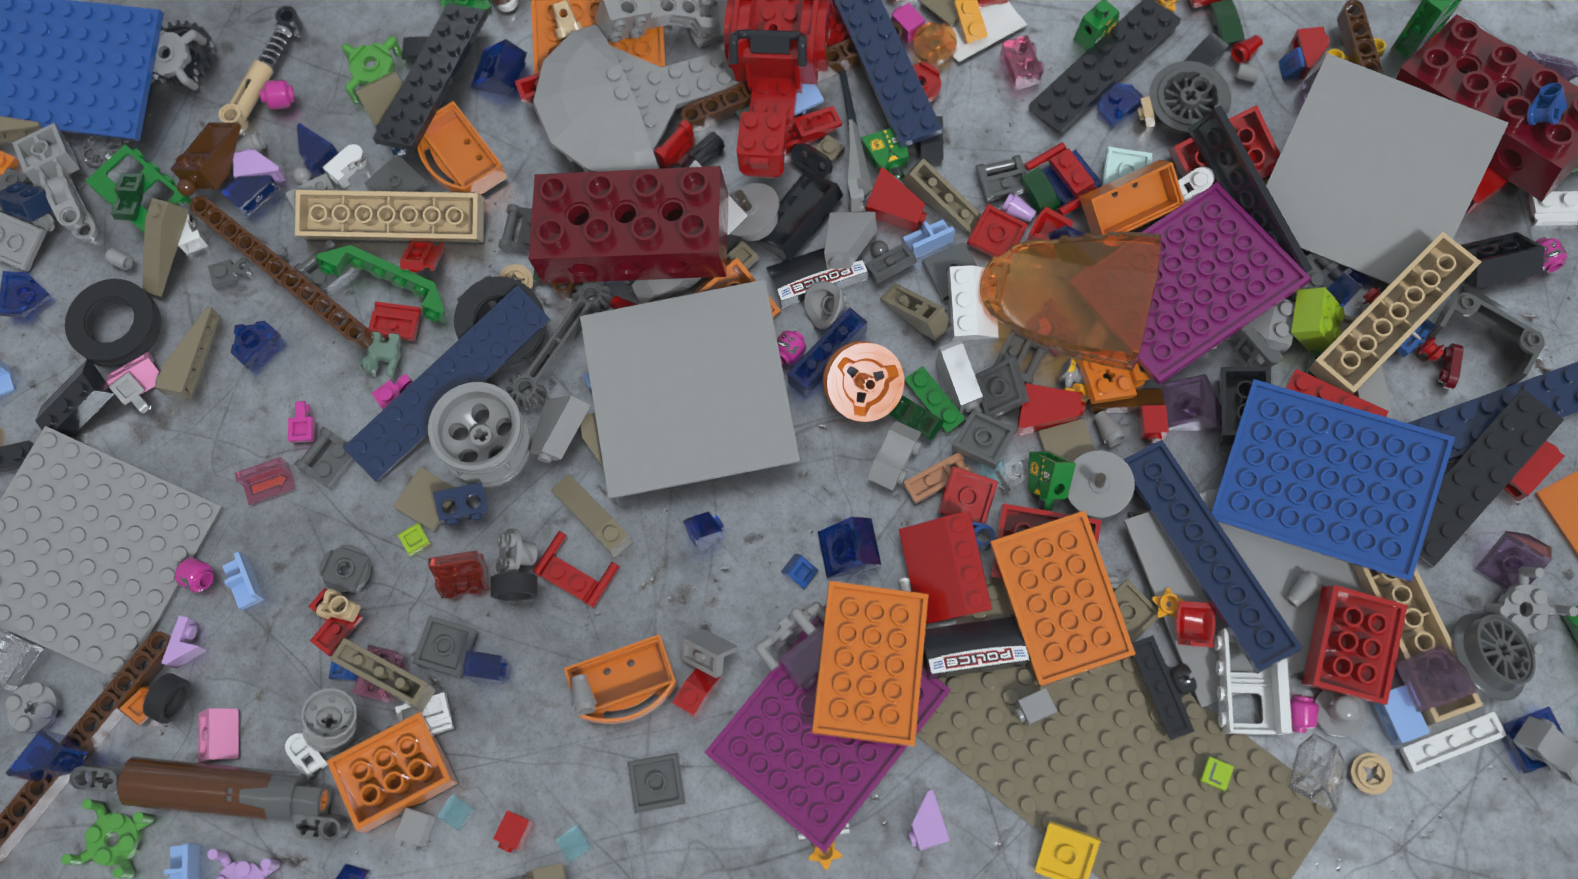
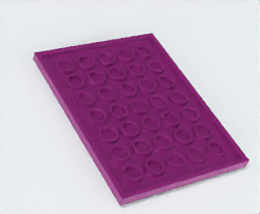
(1211, 280)
(802, 775)

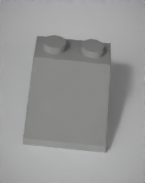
(1273, 325)

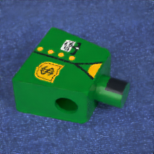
(1101, 20)
(884, 152)
(1049, 477)

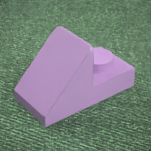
(179, 648)

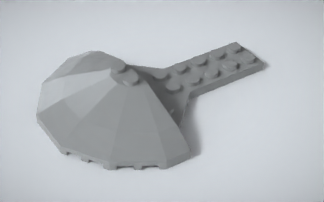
(614, 107)

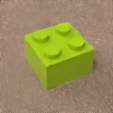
(1317, 319)

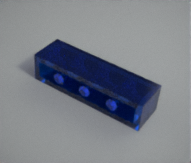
(811, 366)

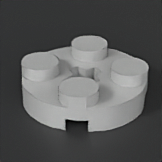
(20, 702)

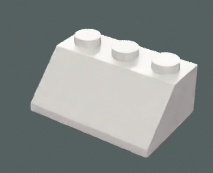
(967, 311)

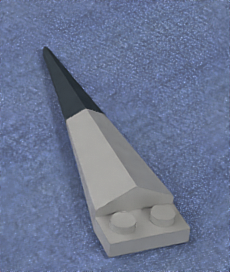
(858, 177)

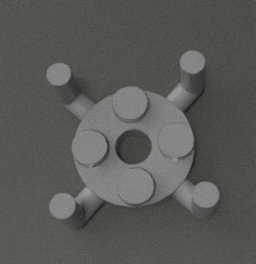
(178, 57)
(1536, 602)
(793, 624)

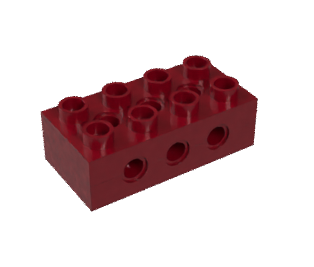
(1501, 82)
(629, 225)

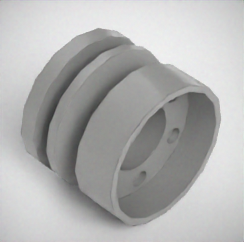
(325, 707)

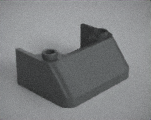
(1472, 303)

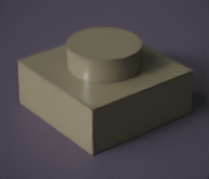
(831, 148)
(744, 254)

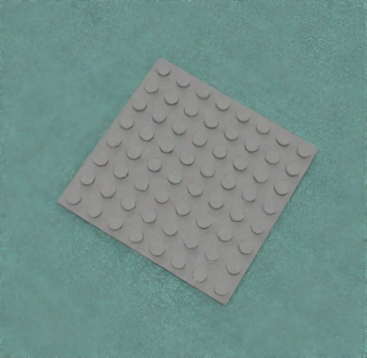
(1378, 168)
(688, 389)
(92, 550)
(1273, 565)

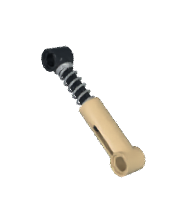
(260, 71)

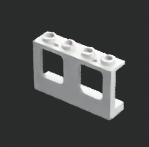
(1269, 684)

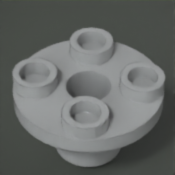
(514, 552)
(1340, 714)

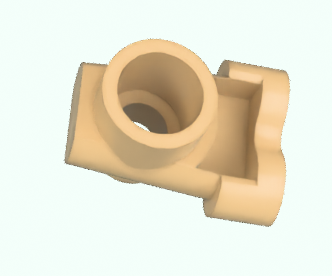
(567, 24)
(337, 606)

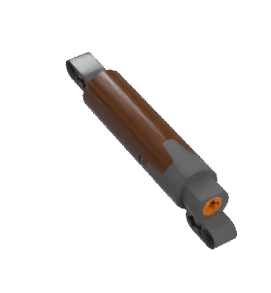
(218, 792)

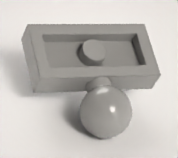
(302, 176)

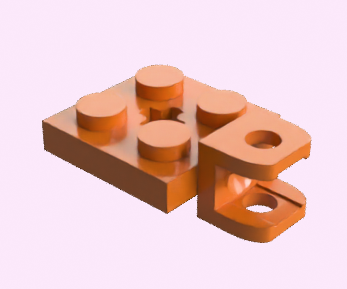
(1122, 383)

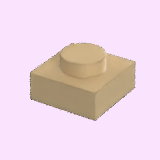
(1146, 112)

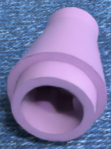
(1018, 208)

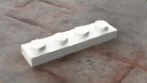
(1452, 742)

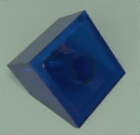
(499, 68)
(849, 547)
(47, 757)

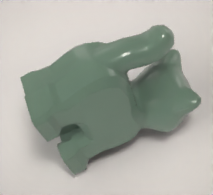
(382, 351)

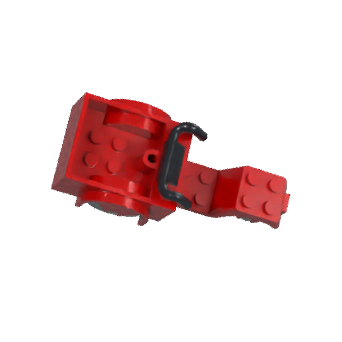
(775, 51)

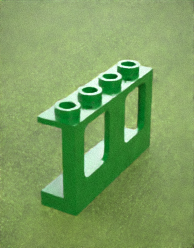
(1423, 25)
(105, 186)

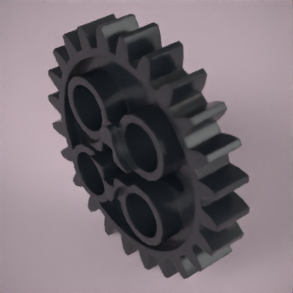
(199, 53)

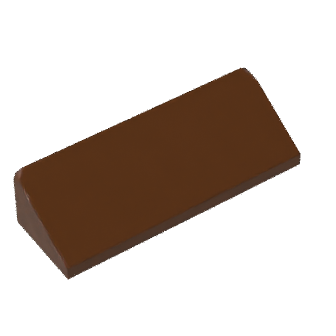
(1131, 405)

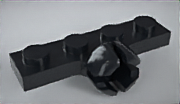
(1165, 687)

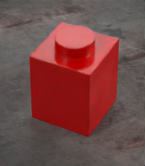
(1153, 423)
(512, 832)

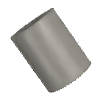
(1248, 72)
(119, 259)

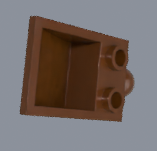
(207, 158)

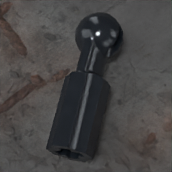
(703, 151)

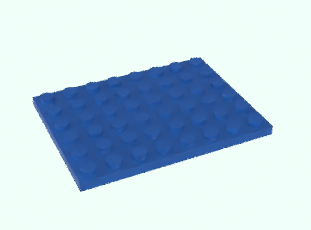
(78, 65)
(1332, 479)

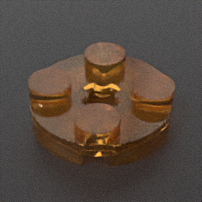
(936, 32)

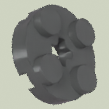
(352, 581)

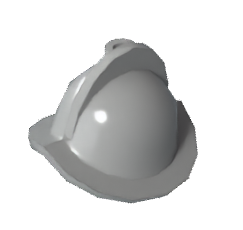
(825, 303)

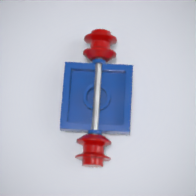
(1418, 338)

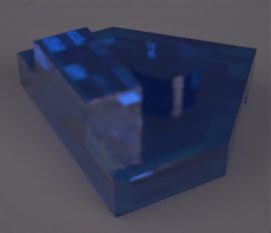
(1119, 103)
(20, 294)
(254, 342)

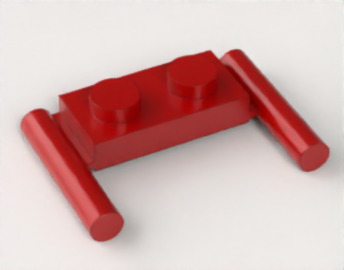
(1069, 171)
(569, 578)

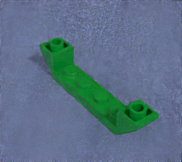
(336, 261)

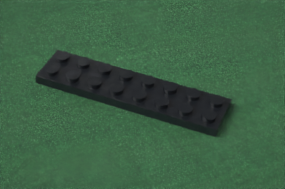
(1104, 64)
(430, 77)
(1241, 179)
(1486, 470)

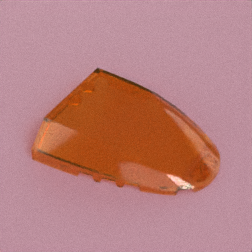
(1078, 293)

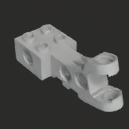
(632, 17)
(48, 164)

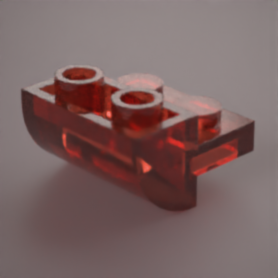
(459, 574)

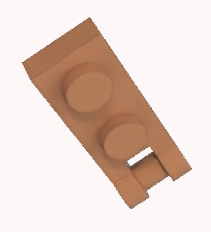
(933, 479)

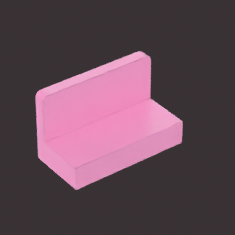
(142, 370)
(218, 735)

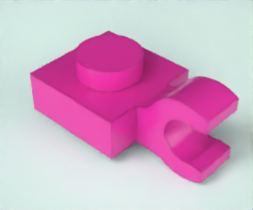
(389, 391)
(301, 427)

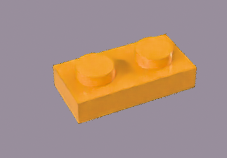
(970, 20)

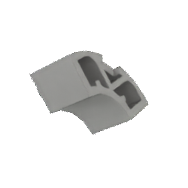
(660, 289)
(894, 455)
(1545, 743)

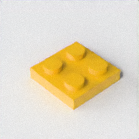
(1067, 853)

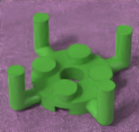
(362, 55)
(98, 835)

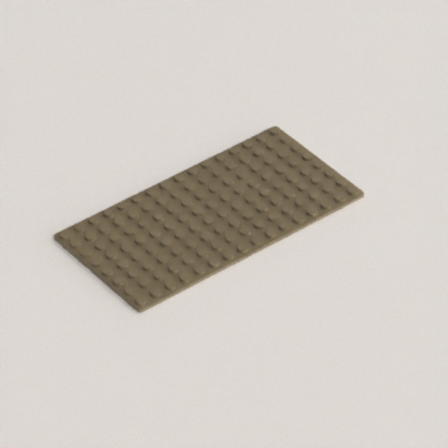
(1117, 775)

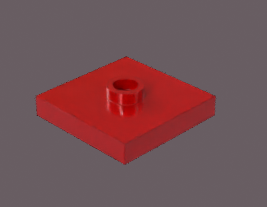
(996, 232)
(968, 492)

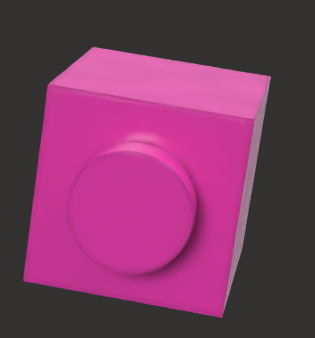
(909, 19)

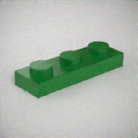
(934, 399)

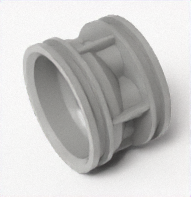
(458, 410)

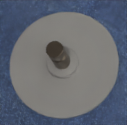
(761, 206)
(1101, 484)

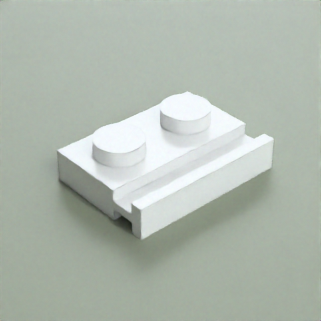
(1555, 209)
(436, 713)

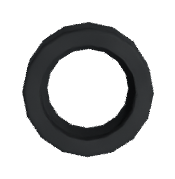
(513, 586)
(166, 698)

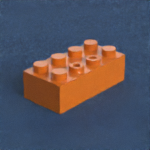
(460, 162)
(1152, 195)
(626, 684)

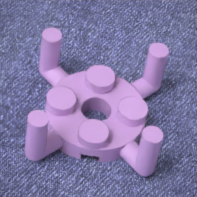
(242, 869)

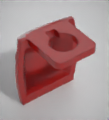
(1047, 222)
(1195, 624)

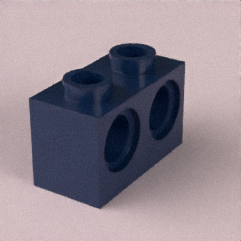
(24, 201)
(459, 497)

